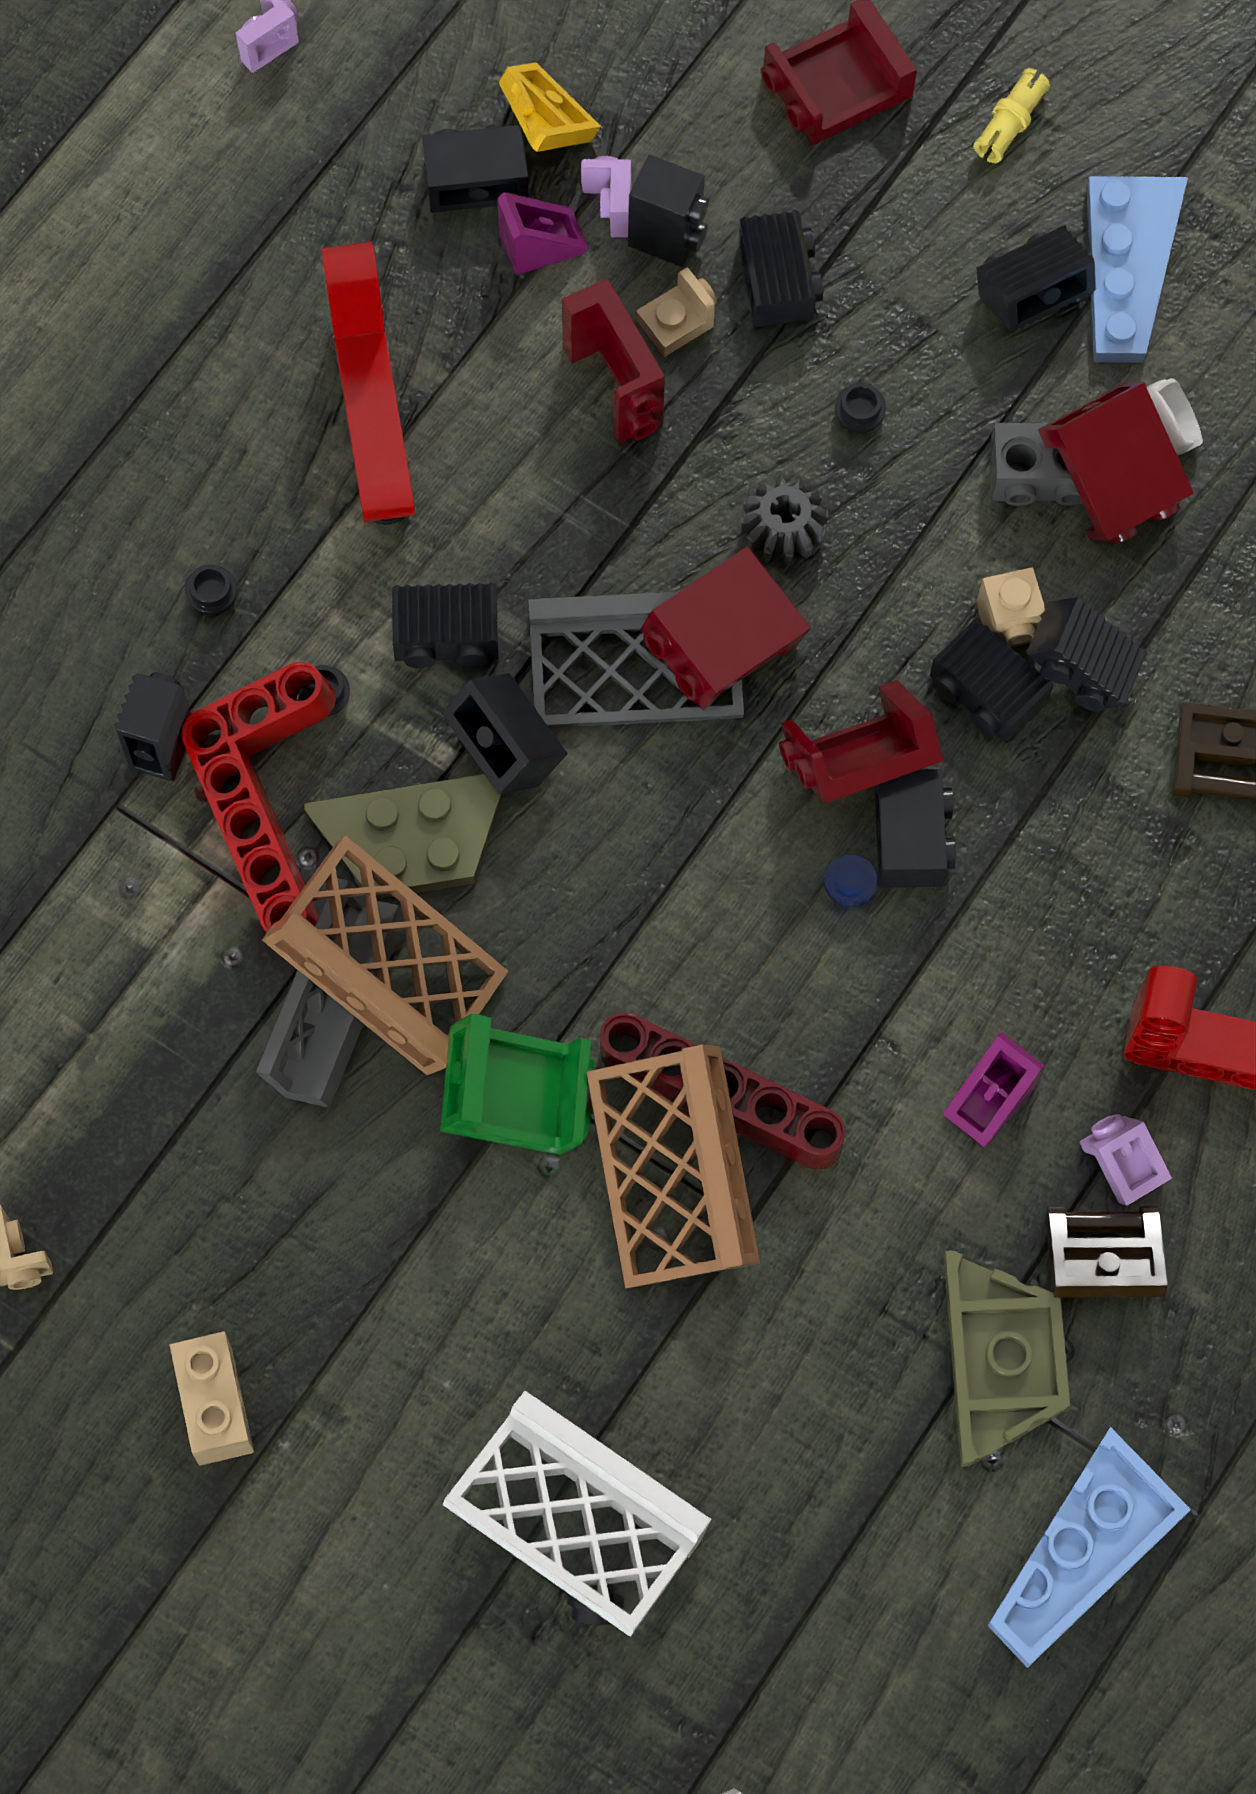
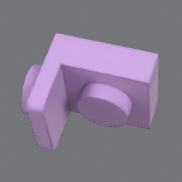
(268, 35)
(613, 181)
(1126, 1157)

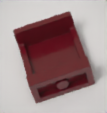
(840, 74)
(598, 322)
(1120, 461)
(723, 627)
(865, 752)

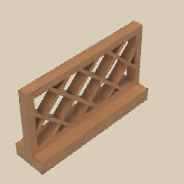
(352, 983)
(717, 1158)

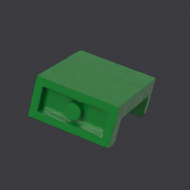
(515, 1087)

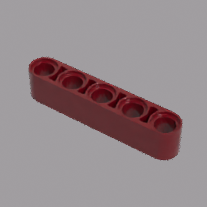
(751, 1094)

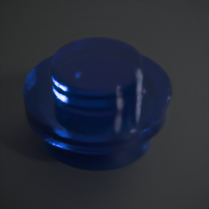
(850, 880)

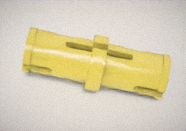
(1011, 115)

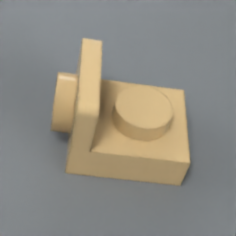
(679, 313)
(22, 1270)

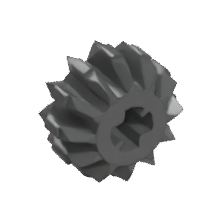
(765, 523)

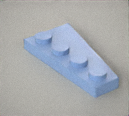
(1131, 244)
(1094, 1539)

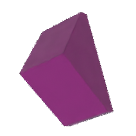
(537, 232)
(994, 1090)

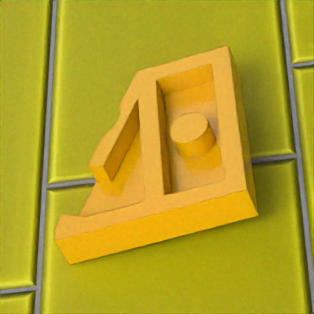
(545, 109)

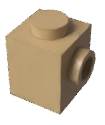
(1011, 605)

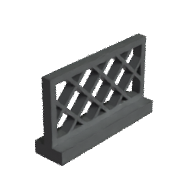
(600, 616)

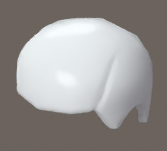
(1176, 415)

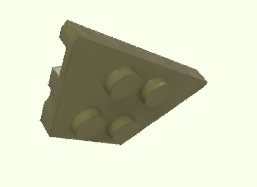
(420, 833)
(1003, 1356)

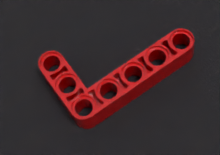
(367, 381)
(249, 801)
(1185, 1040)

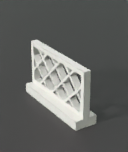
(612, 1482)

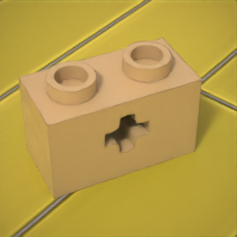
(211, 1398)

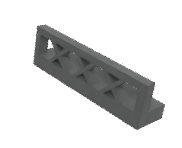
(327, 1037)

